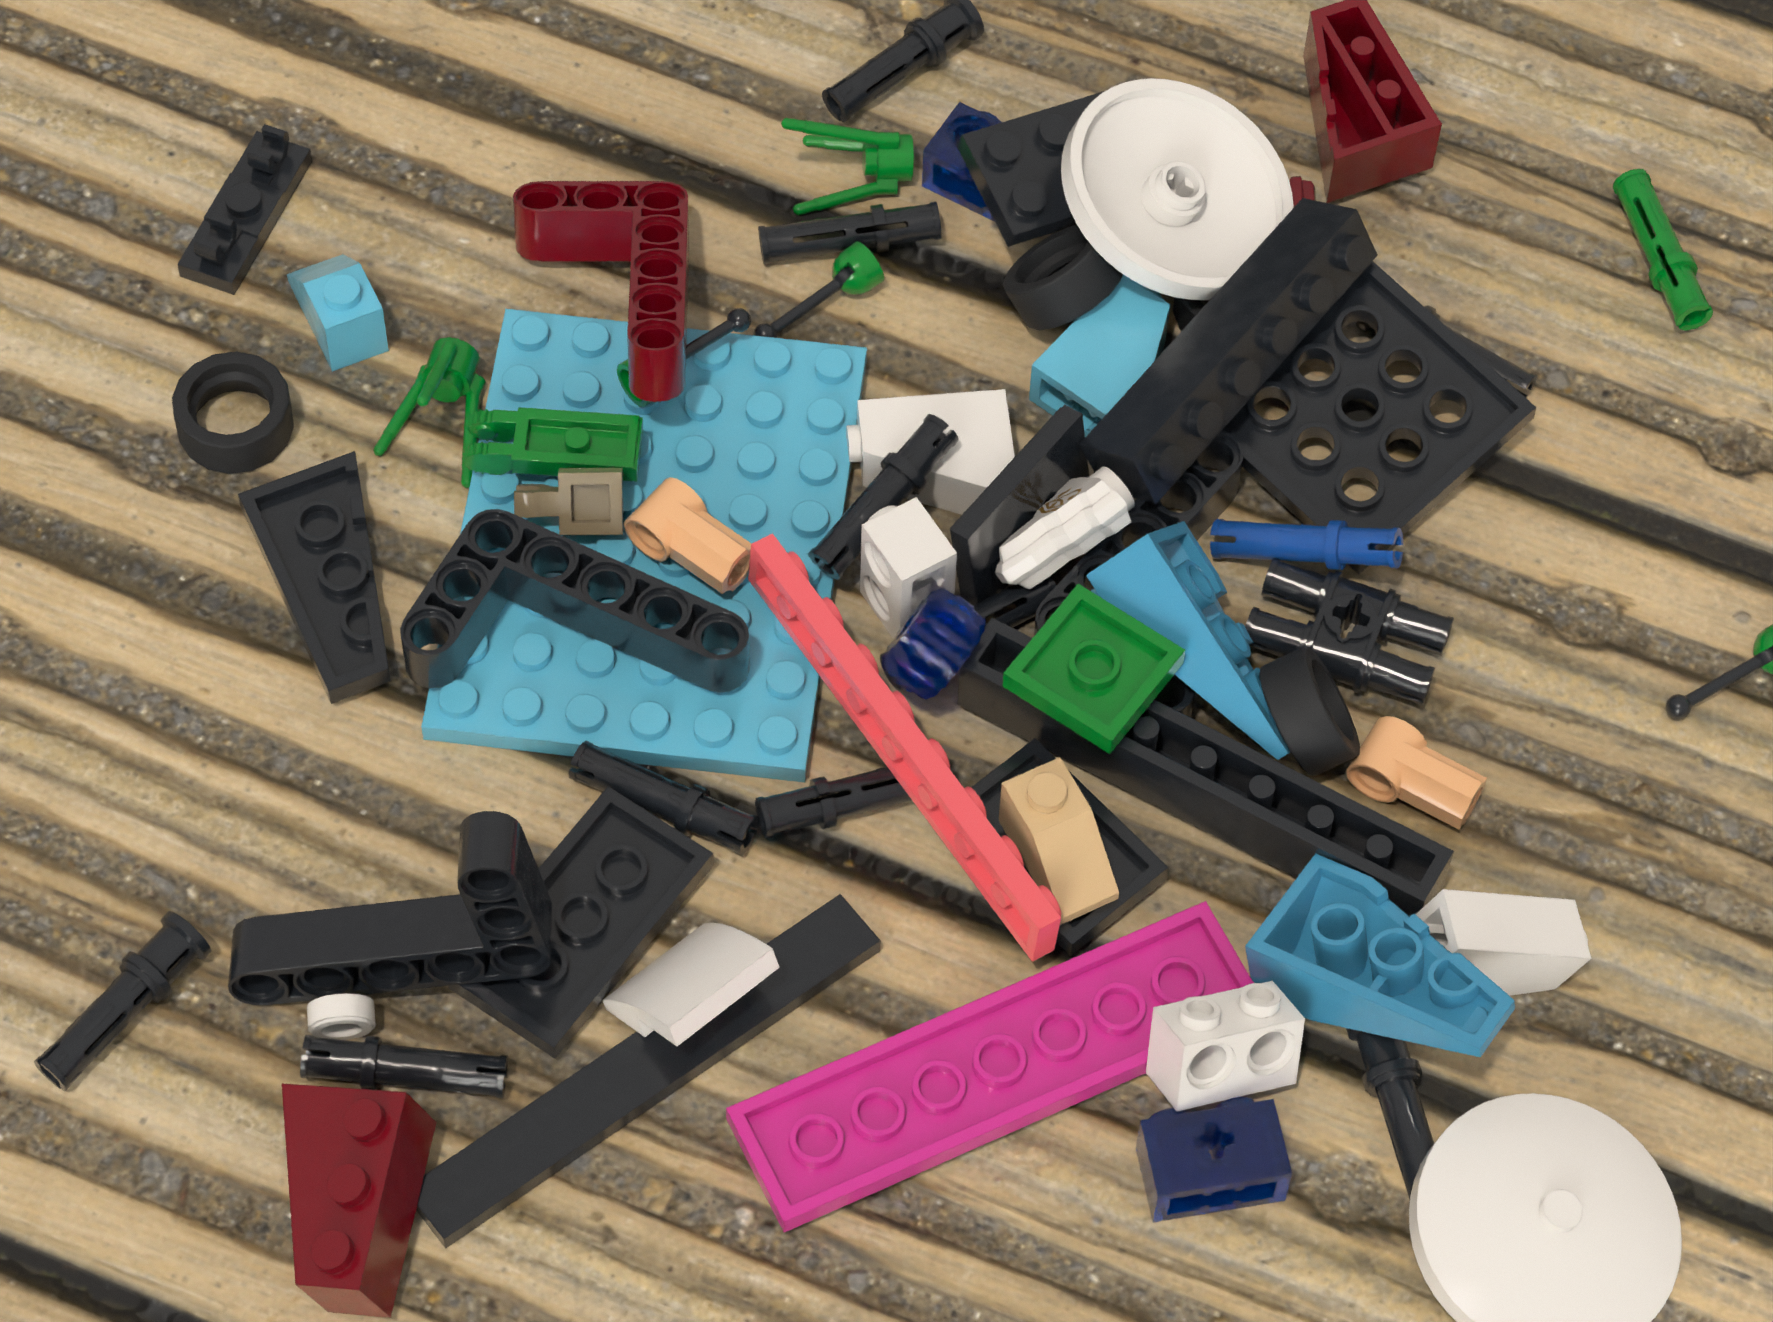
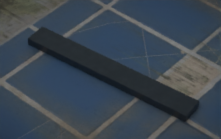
(634, 1079)

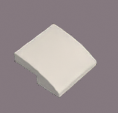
(692, 982)

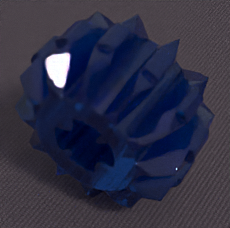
(933, 643)

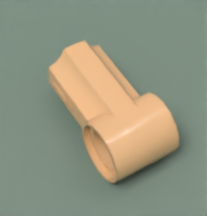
(677, 526)
(1401, 766)

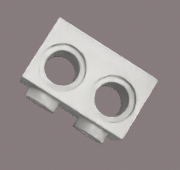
(903, 562)
(1224, 1045)

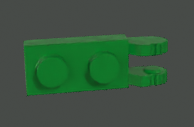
(553, 441)

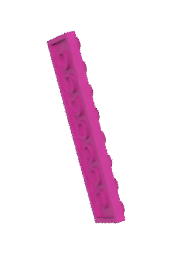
(976, 1069)

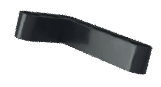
(1202, 497)
(567, 599)
(483, 934)

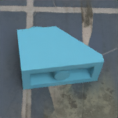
(341, 310)

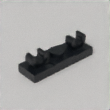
(245, 211)

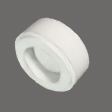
(341, 1016)

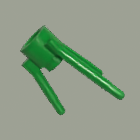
(884, 156)
(445, 378)

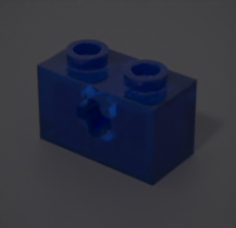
(1184, 1179)

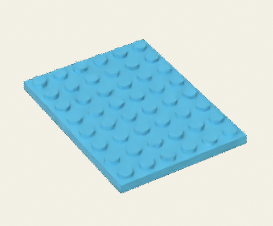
(766, 456)

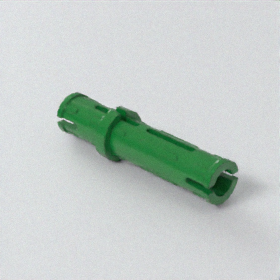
(1671, 267)

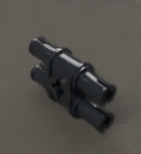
(1359, 656)

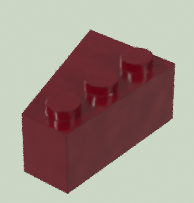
(1364, 102)
(353, 1191)

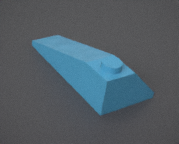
(1176, 593)
(1370, 967)

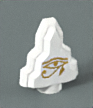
(1065, 528)

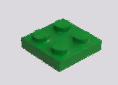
(1093, 668)

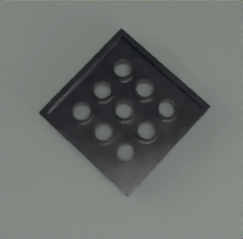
(1448, 450)

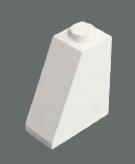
(966, 468)
(1512, 939)

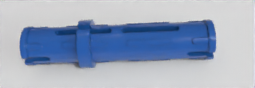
(1327, 544)

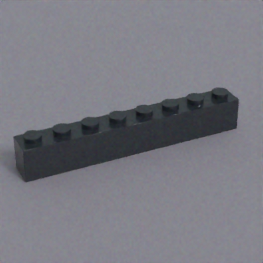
(1217, 784)

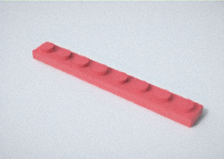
(915, 761)

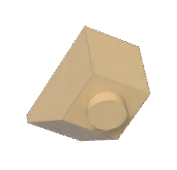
(1058, 838)

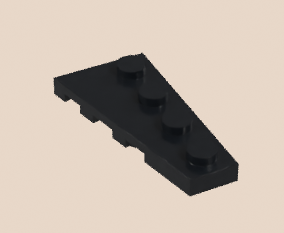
(322, 564)

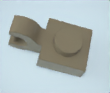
(585, 501)

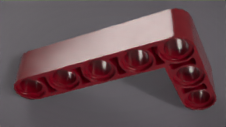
(622, 223)

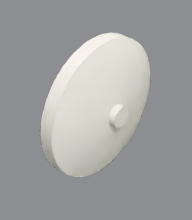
(1172, 185)
(1544, 1216)

